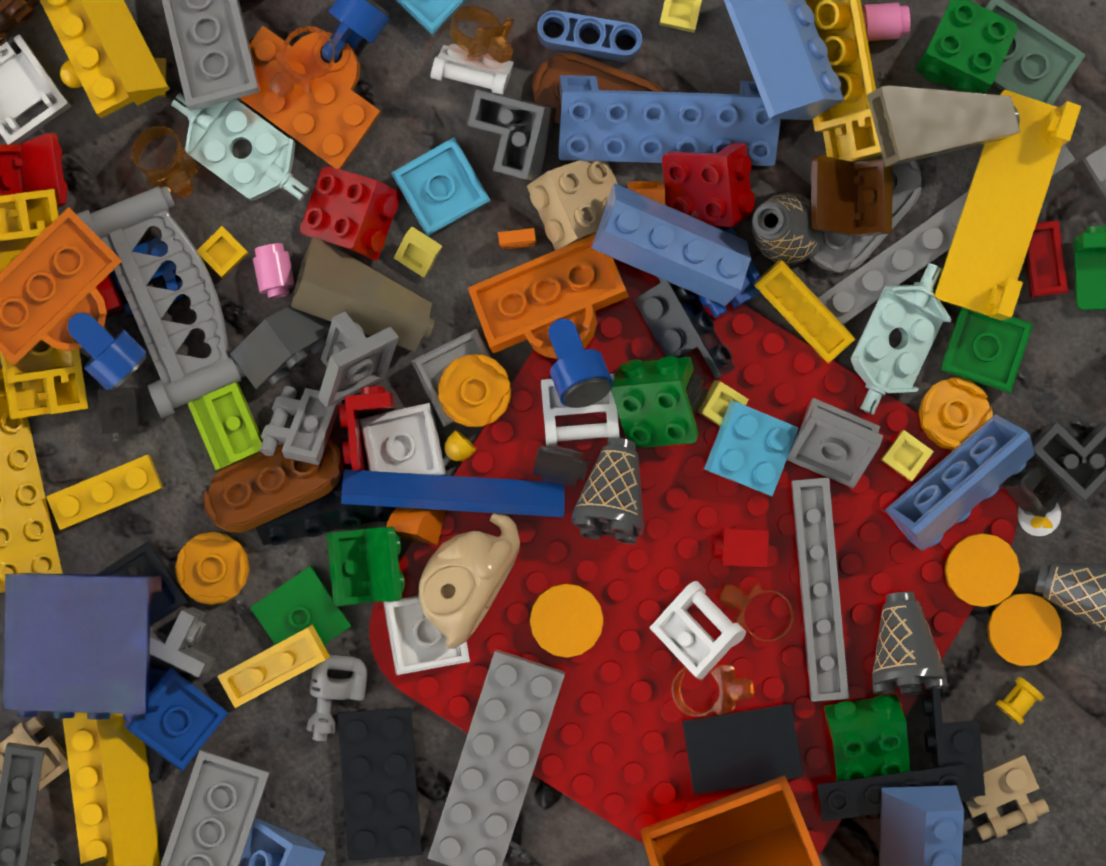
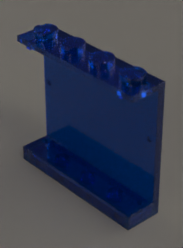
(78, 645)

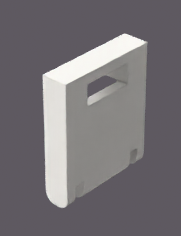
(22, 87)

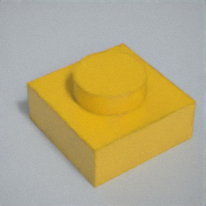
(222, 252)

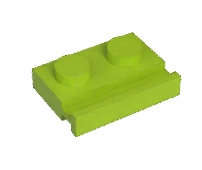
(226, 425)

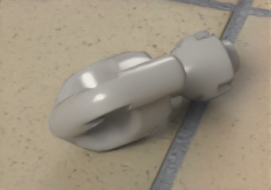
(330, 689)

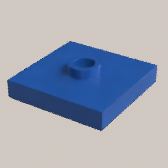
(183, 719)

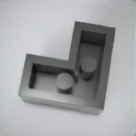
(522, 127)
(279, 344)
(1075, 465)

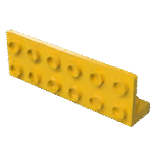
(1004, 210)
(25, 521)

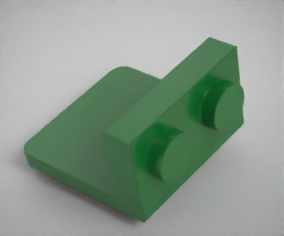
(967, 47)
(1090, 268)
(655, 401)
(365, 566)
(868, 737)

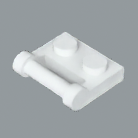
(478, 71)
(553, 407)
(688, 638)

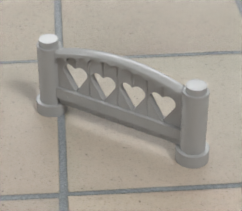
(181, 376)

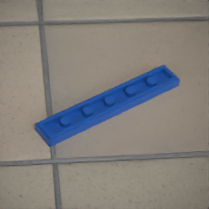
(453, 493)

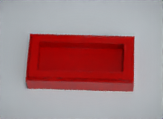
(1046, 261)

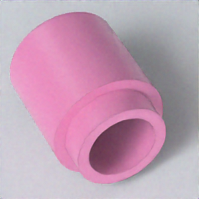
(886, 21)
(273, 270)

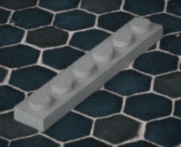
(819, 589)

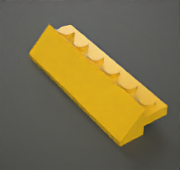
(106, 52)
(848, 125)
(46, 377)
(111, 792)

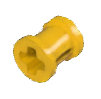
(1019, 700)

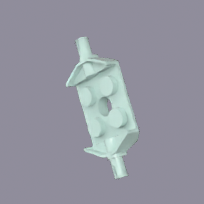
(216, 130)
(918, 318)

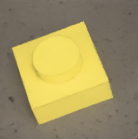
(680, 14)
(417, 252)
(717, 402)
(906, 455)

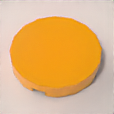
(474, 390)
(953, 411)
(212, 568)
(982, 570)
(566, 620)
(1024, 629)

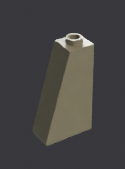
(934, 122)
(339, 283)

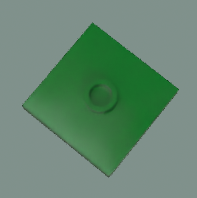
(986, 349)
(299, 605)

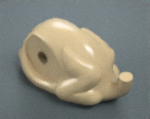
(466, 578)

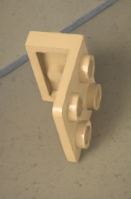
(572, 199)

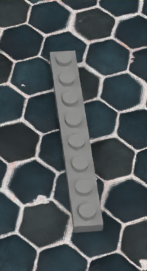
(903, 258)

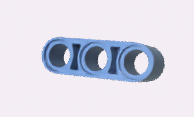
(575, 23)

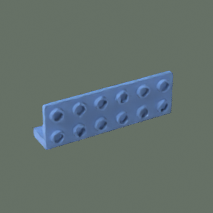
(650, 124)

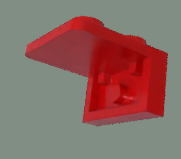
(33, 167)
(710, 184)
(350, 211)
(371, 399)

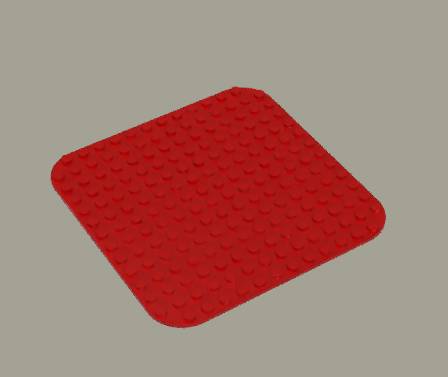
(615, 722)

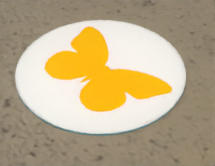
(1040, 525)

